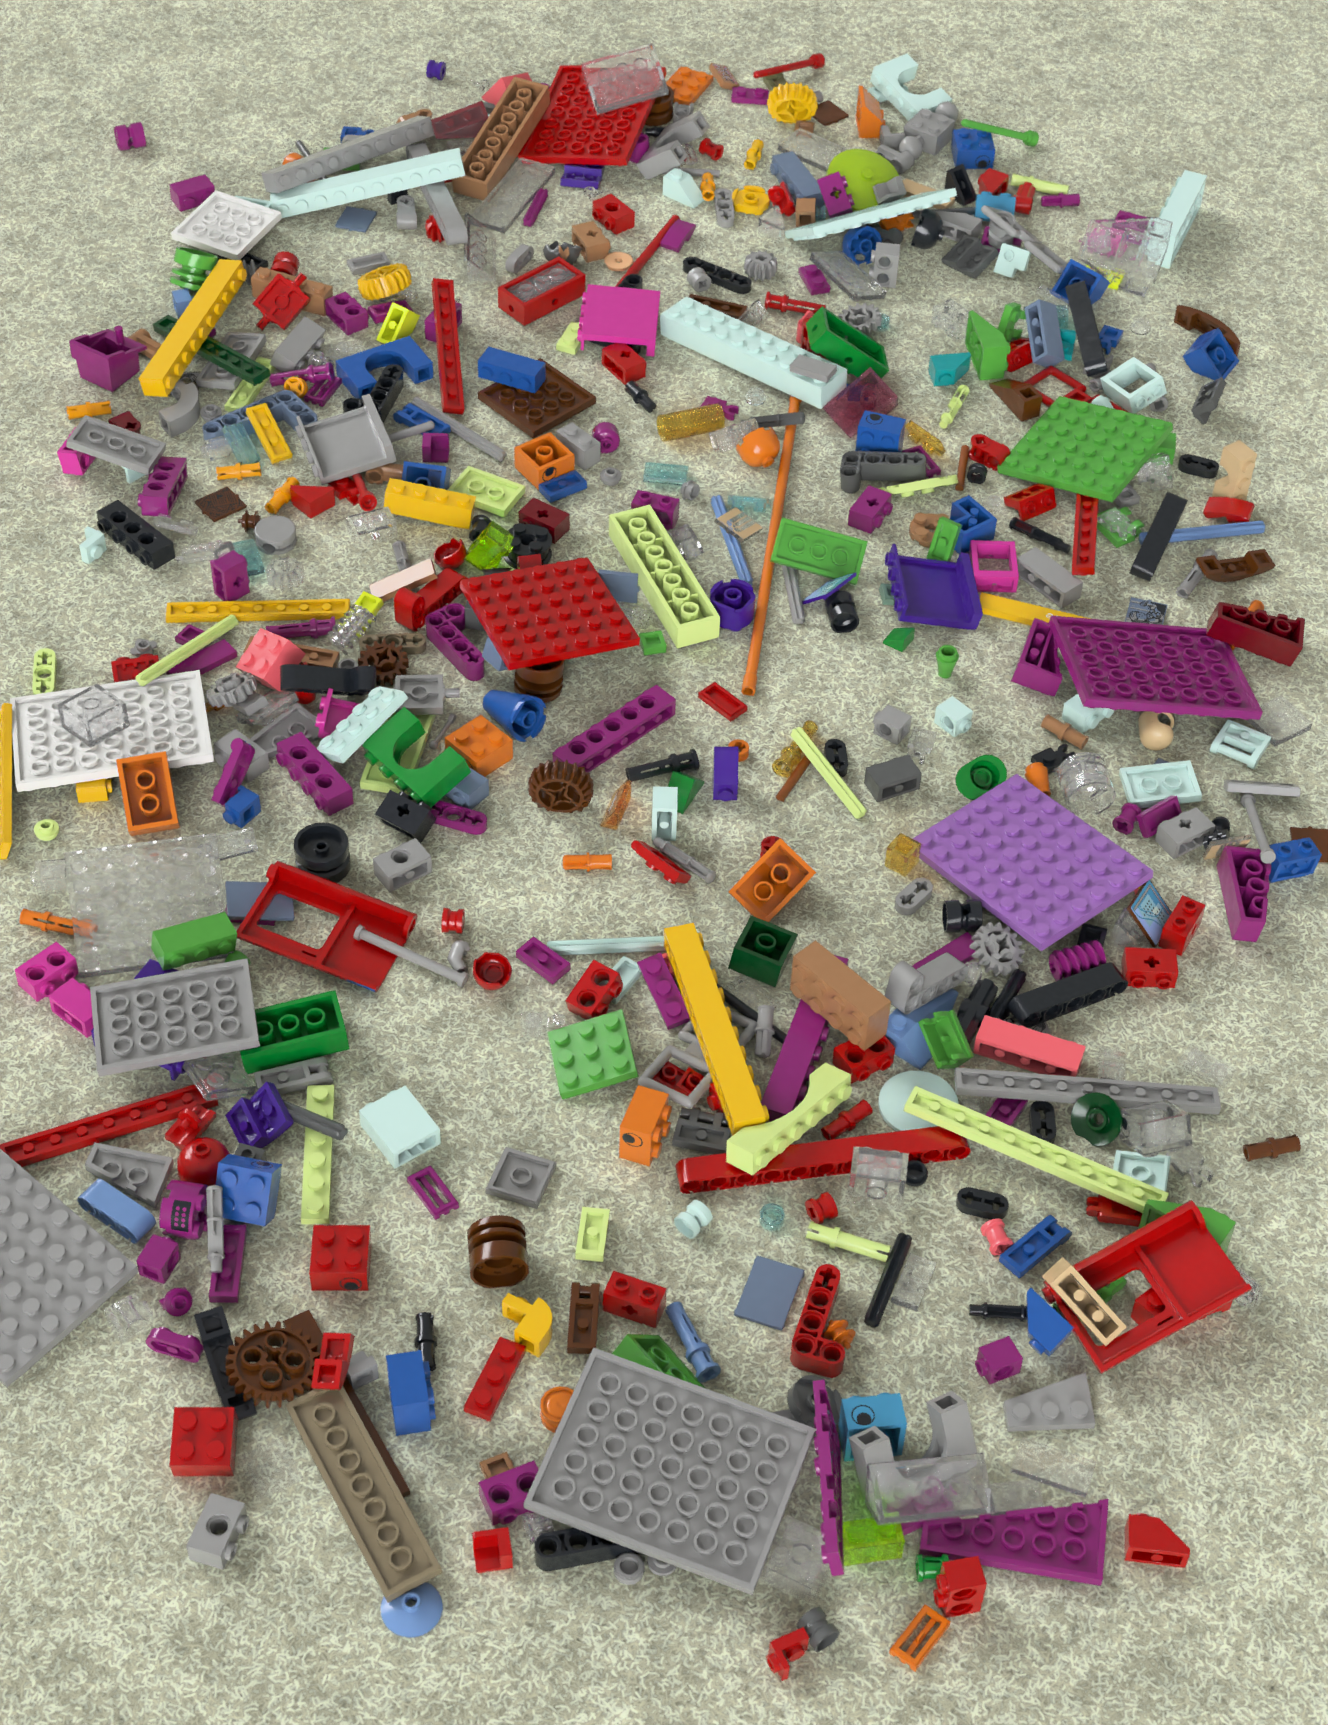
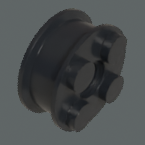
(529, 540)

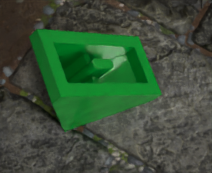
(687, 789)

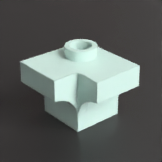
(1010, 259)

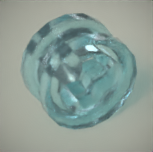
(820, 213)
(884, 323)
(766, 1221)

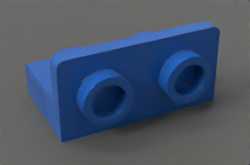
(1294, 859)

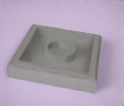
(521, 1177)

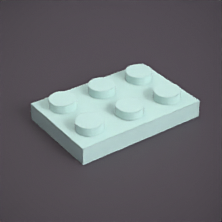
(1155, 782)

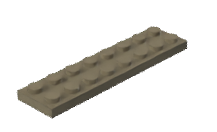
(364, 1491)

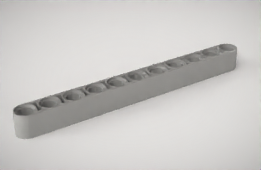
(441, 203)

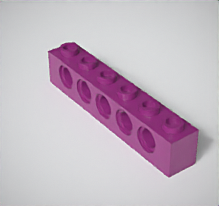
(618, 729)

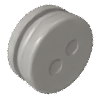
(275, 535)

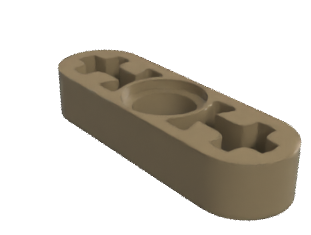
(399, 638)

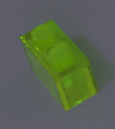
(489, 547)
(869, 1542)

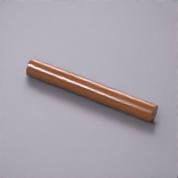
(962, 467)
(793, 779)

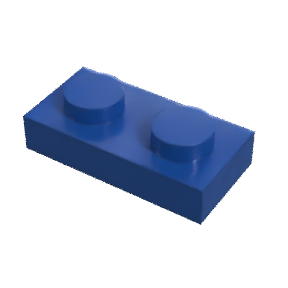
(562, 486)

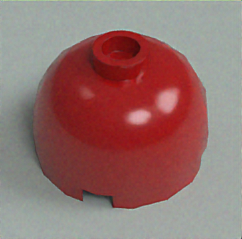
(200, 1160)

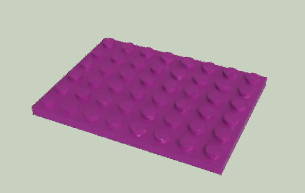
(1153, 668)

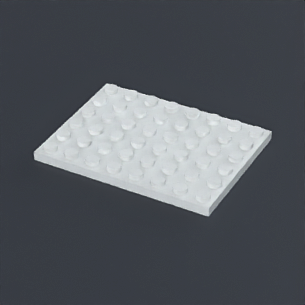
(162, 717)

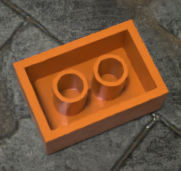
(148, 793)

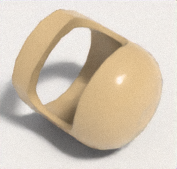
(1153, 733)

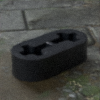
(1198, 466)
(840, 758)
(1048, 1122)
(982, 1203)

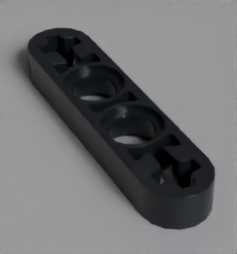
(735, 282)

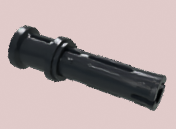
(674, 762)

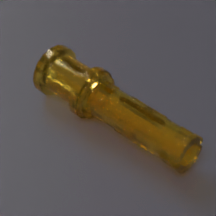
(810, 729)

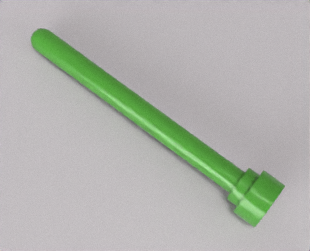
(1029, 137)

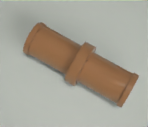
(1064, 731)

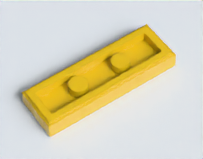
(269, 433)

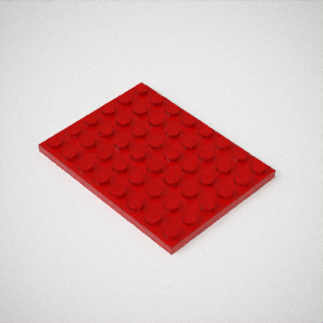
(574, 132)

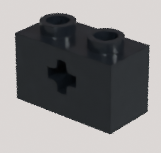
(414, 824)

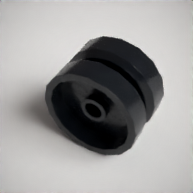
(323, 851)

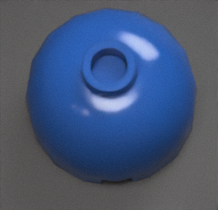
(860, 241)

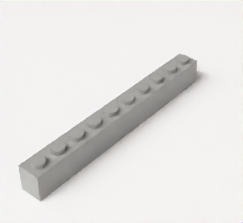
(347, 154)

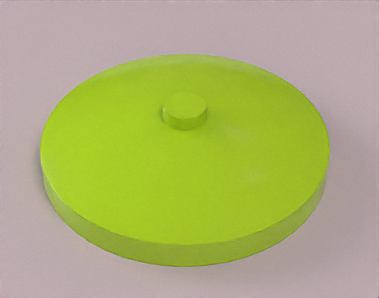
(862, 172)

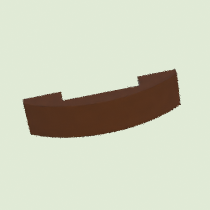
(1193, 318)
(1235, 569)

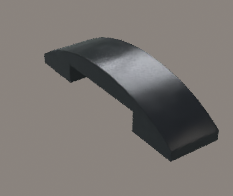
(215, 1341)

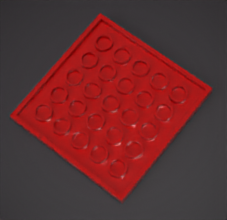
(549, 613)

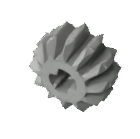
(760, 265)

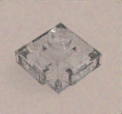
(1157, 472)

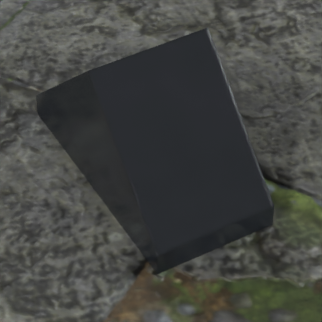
(959, 179)

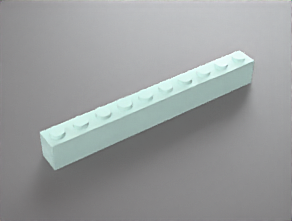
(369, 183)

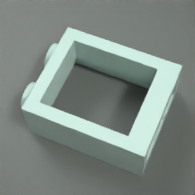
(1125, 375)

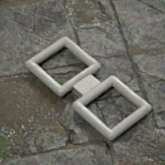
(1031, 243)
(694, 1057)

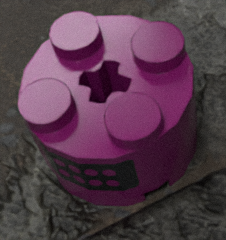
(185, 1210)

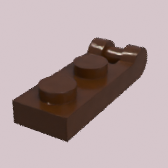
(583, 1318)

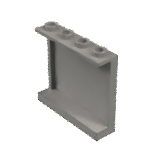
(346, 443)

